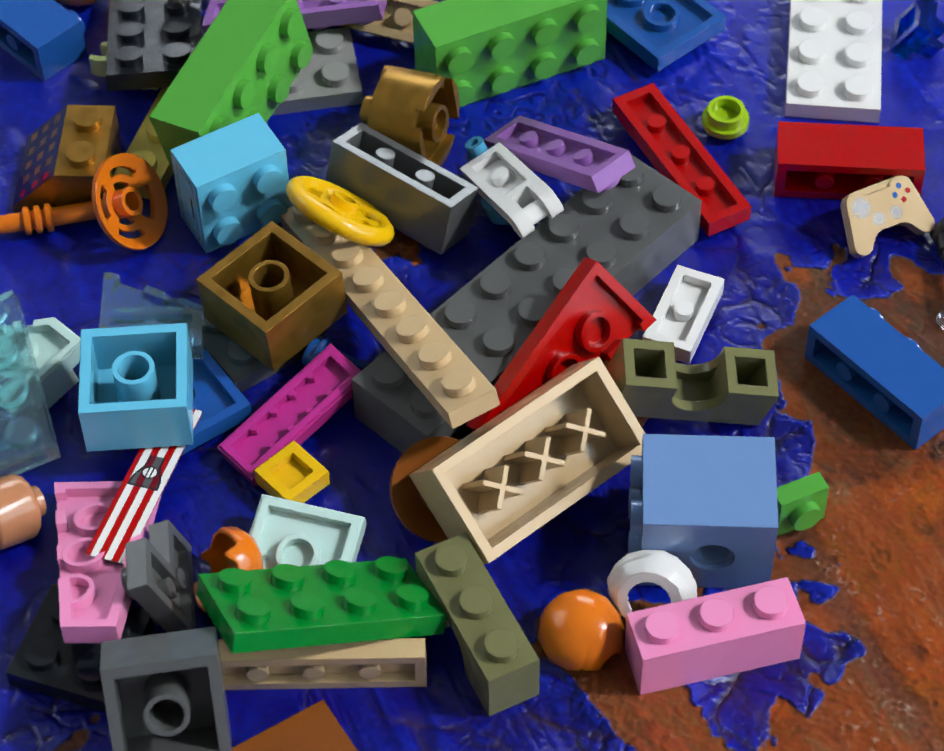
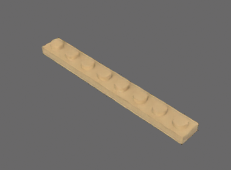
(400, 324)

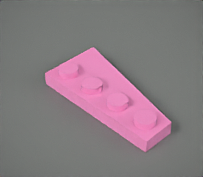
(89, 587)

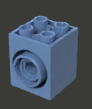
(707, 505)

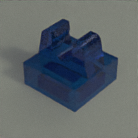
(917, 30)

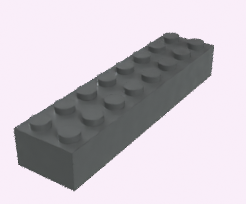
(627, 229)

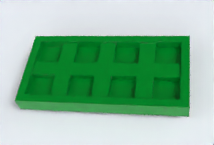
(319, 604)

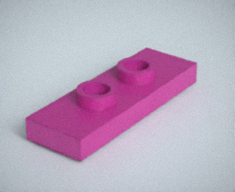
(291, 412)

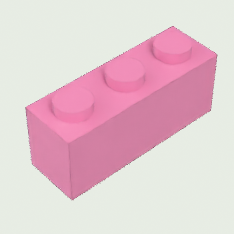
(714, 635)

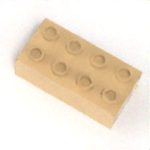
(532, 460)

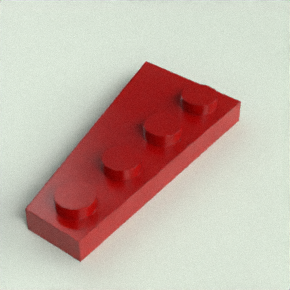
(580, 324)

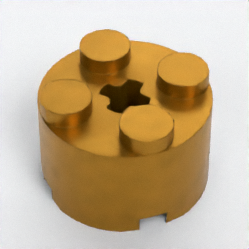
(414, 110)

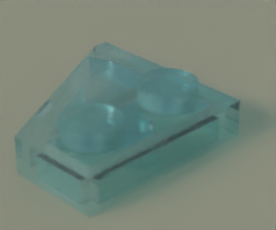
(132, 307)

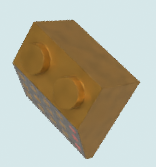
(65, 156)

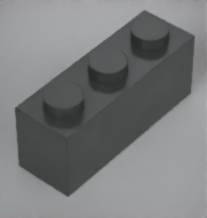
(404, 186)

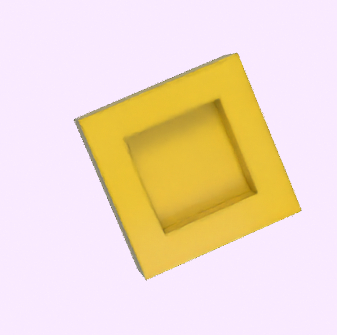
(292, 474)

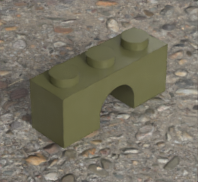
(729, 389)
(493, 645)

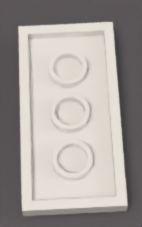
(834, 60)

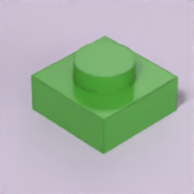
(801, 503)

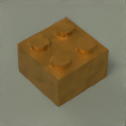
(272, 295)

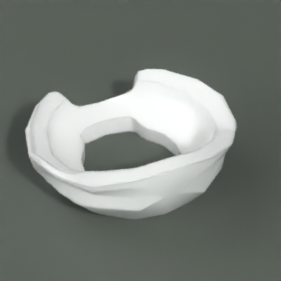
(651, 567)

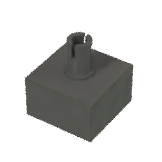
(166, 692)

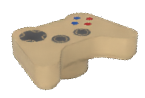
(881, 207)

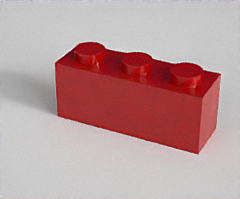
(844, 158)

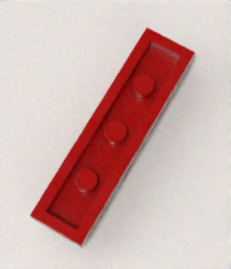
(681, 156)

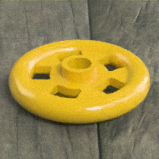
(339, 211)

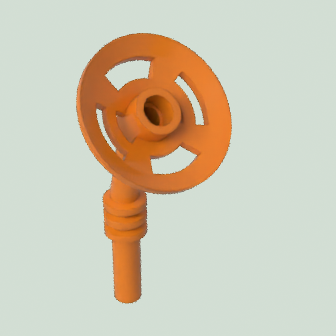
(108, 210)

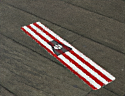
(136, 499)

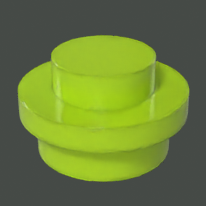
(725, 118)

